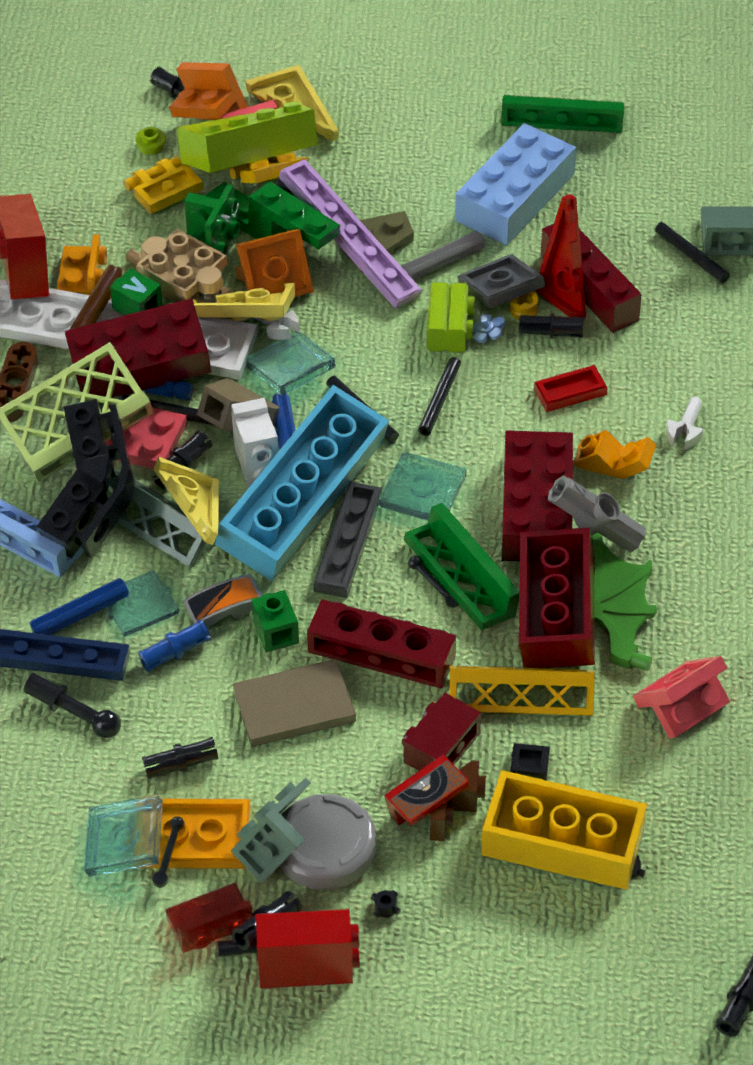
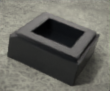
(530, 760)

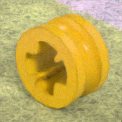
(524, 305)

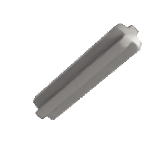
(444, 255)

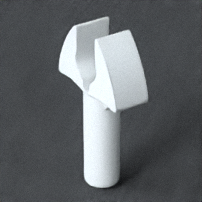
(280, 328)
(686, 425)

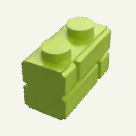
(448, 317)

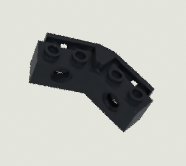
(82, 510)

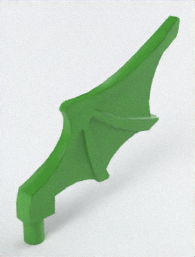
(621, 603)

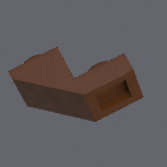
(464, 801)

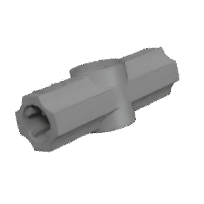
(597, 512)

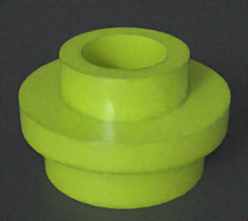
(150, 140)

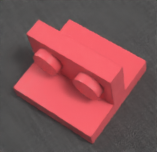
(685, 694)

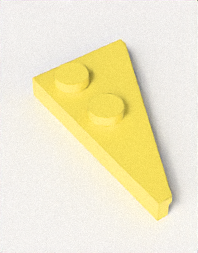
(293, 86)
(247, 304)
(194, 493)

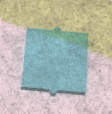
(145, 605)

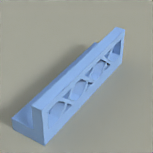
(29, 544)

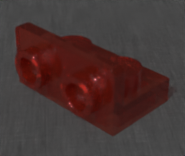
(208, 917)

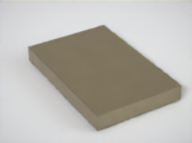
(294, 702)

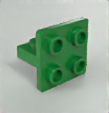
(213, 219)

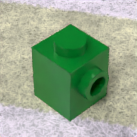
(275, 620)

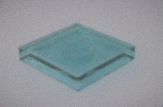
(290, 363)
(420, 484)
(123, 835)

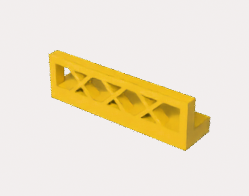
(528, 677)

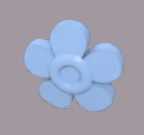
(487, 328)

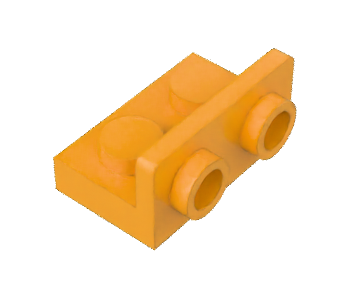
(82, 267)

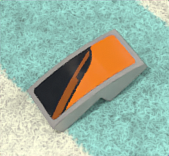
(223, 599)

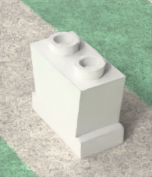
(253, 437)

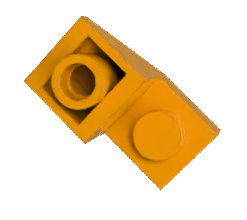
(607, 456)

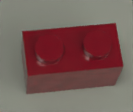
(445, 729)

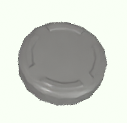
(336, 843)

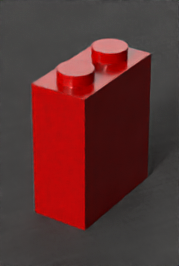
(306, 948)

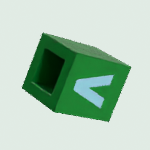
(134, 293)

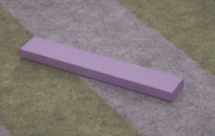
(354, 236)

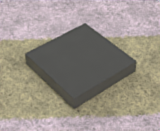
(501, 281)

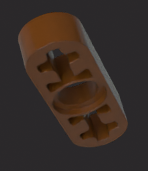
(13, 370)

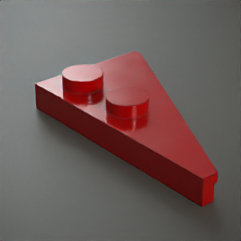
(563, 262)

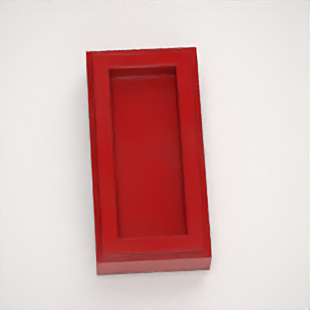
(570, 388)

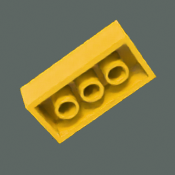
(563, 829)

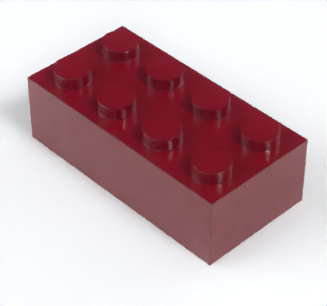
(152, 343)
(530, 469)
(556, 598)

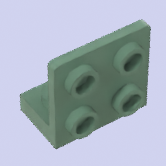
(727, 230)
(272, 838)

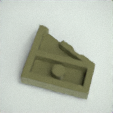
(391, 230)

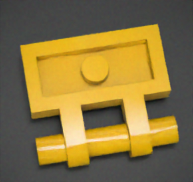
(264, 169)
(163, 184)

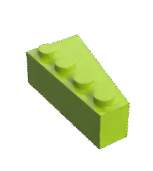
(247, 137)

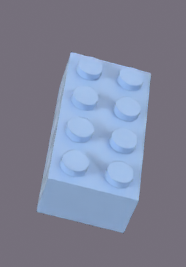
(515, 184)

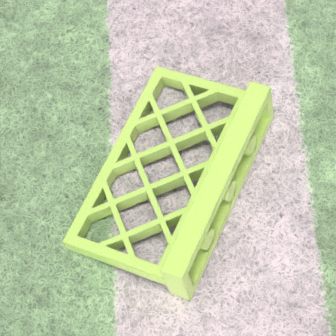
(60, 453)

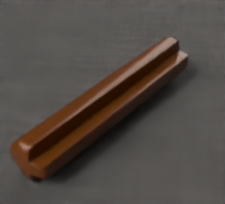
(98, 298)

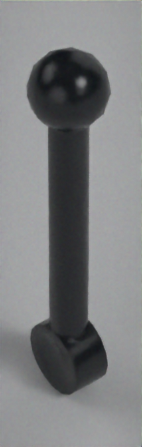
(416, 563)
(160, 877)

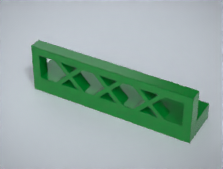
(562, 113)
(472, 565)

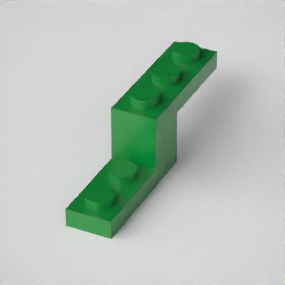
(277, 211)

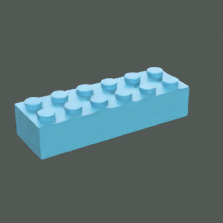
(301, 483)

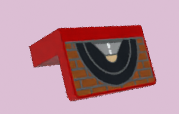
(425, 791)

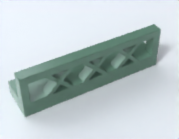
(170, 512)

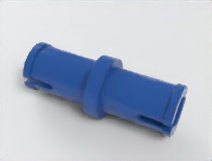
(174, 646)

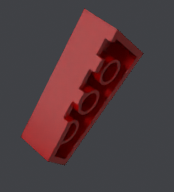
(23, 247)

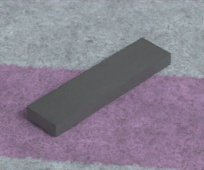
(347, 540)

